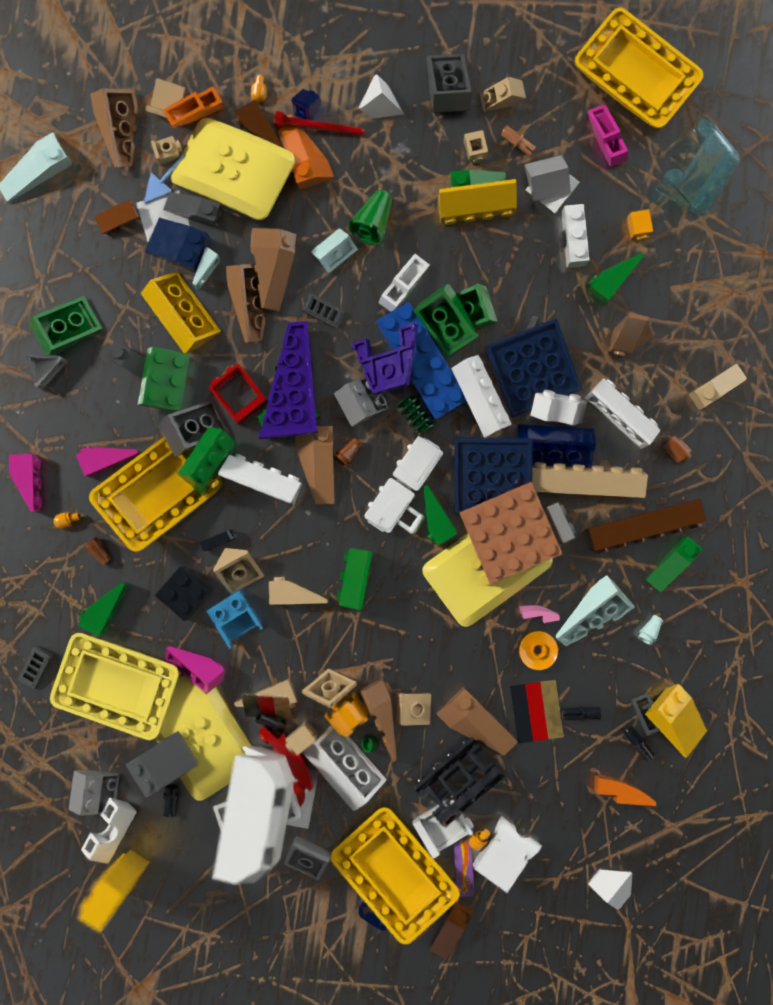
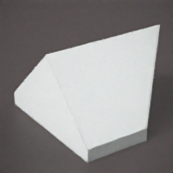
(379, 100)
(612, 886)

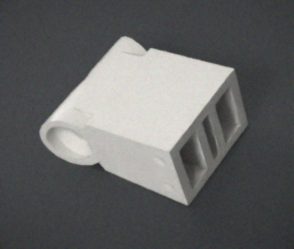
(505, 855)

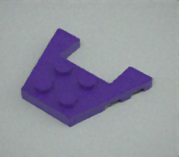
(391, 368)

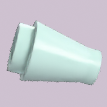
(650, 631)

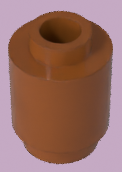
(677, 449)

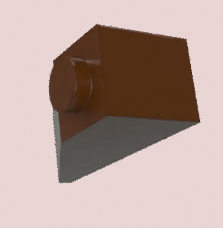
(254, 122)
(451, 928)

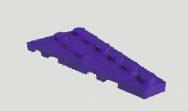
(292, 393)

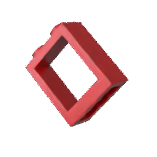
(231, 372)

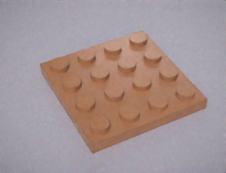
(510, 533)

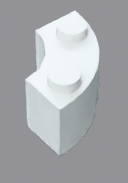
(558, 407)

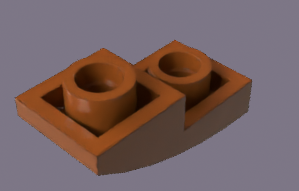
(116, 216)

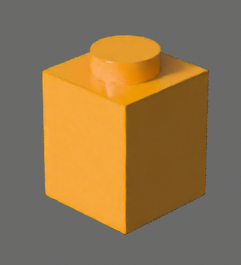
(640, 225)

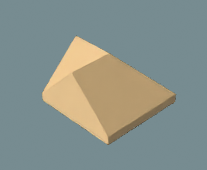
(237, 569)
(329, 688)

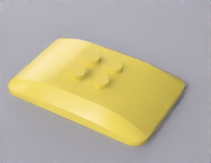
(233, 168)
(463, 585)
(114, 686)
(209, 733)

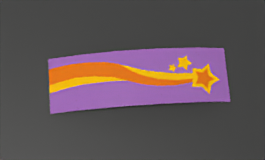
(464, 868)

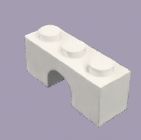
(575, 226)
(103, 845)

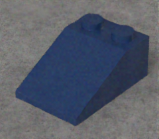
(178, 244)

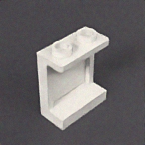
(438, 837)

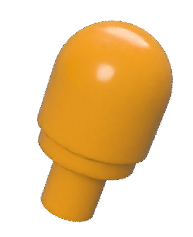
(259, 89)
(66, 519)
(479, 839)

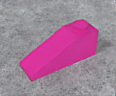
(98, 460)
(197, 668)

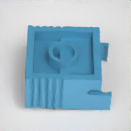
(234, 617)

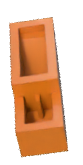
(193, 107)
(622, 792)

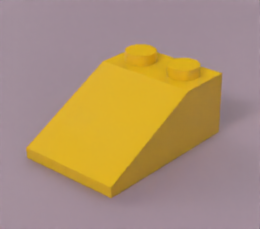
(678, 719)

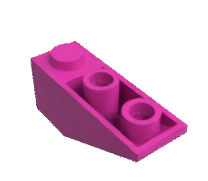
(24, 472)

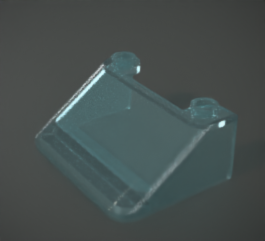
(706, 173)

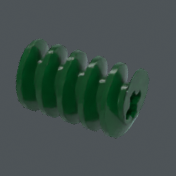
(415, 414)

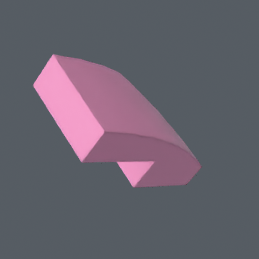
(531, 611)

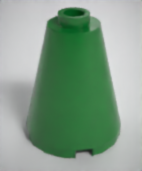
(372, 218)

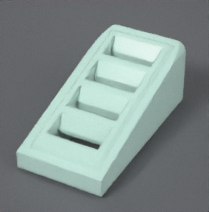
(207, 265)

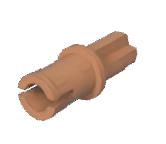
(518, 140)

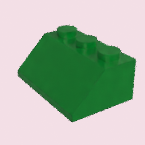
(207, 459)
(354, 578)

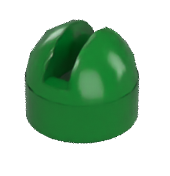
(370, 744)

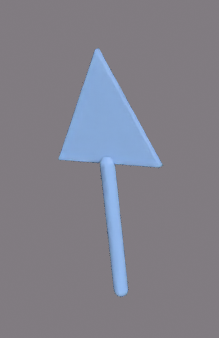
(156, 187)

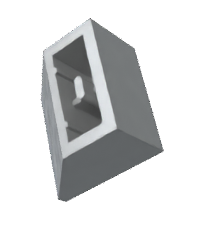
(359, 402)
(561, 528)
(92, 791)

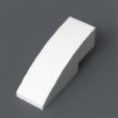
(403, 283)

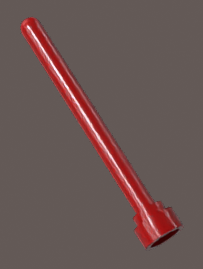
(282, 119)

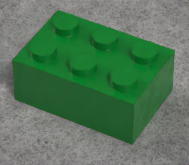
(163, 379)

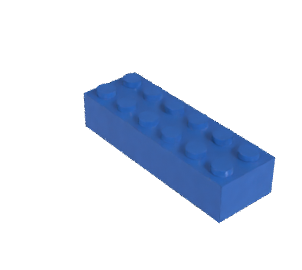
(429, 370)

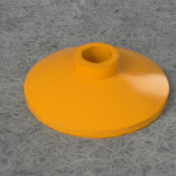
(548, 650)

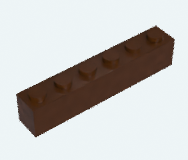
(646, 525)

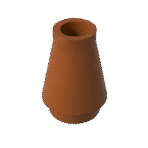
(347, 452)
(97, 550)

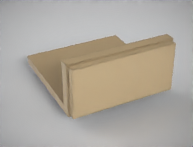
(164, 95)
(412, 709)

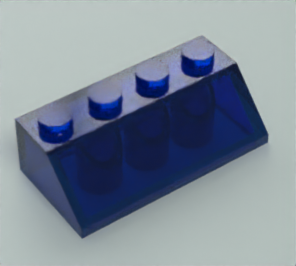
(560, 444)

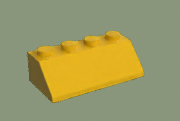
(477, 201)
(180, 311)

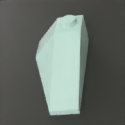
(38, 165)
(600, 605)

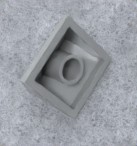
(548, 178)
(307, 858)

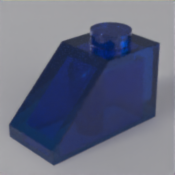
(306, 104)

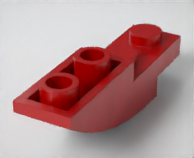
(297, 764)

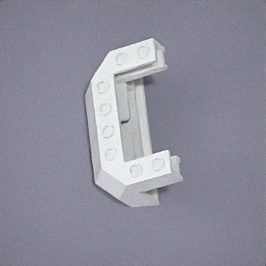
(254, 816)

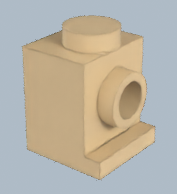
(475, 140)
(166, 156)

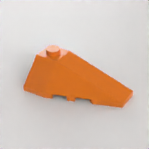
(310, 164)

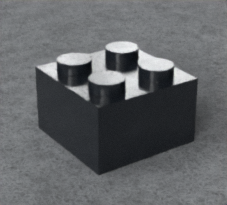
(183, 593)

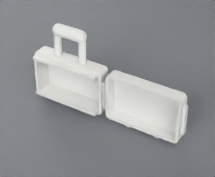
(398, 494)

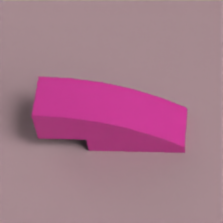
(608, 135)

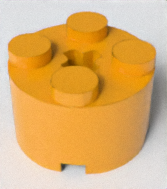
(347, 714)

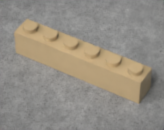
(589, 480)

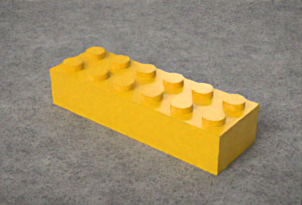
(112, 889)

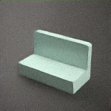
(334, 250)

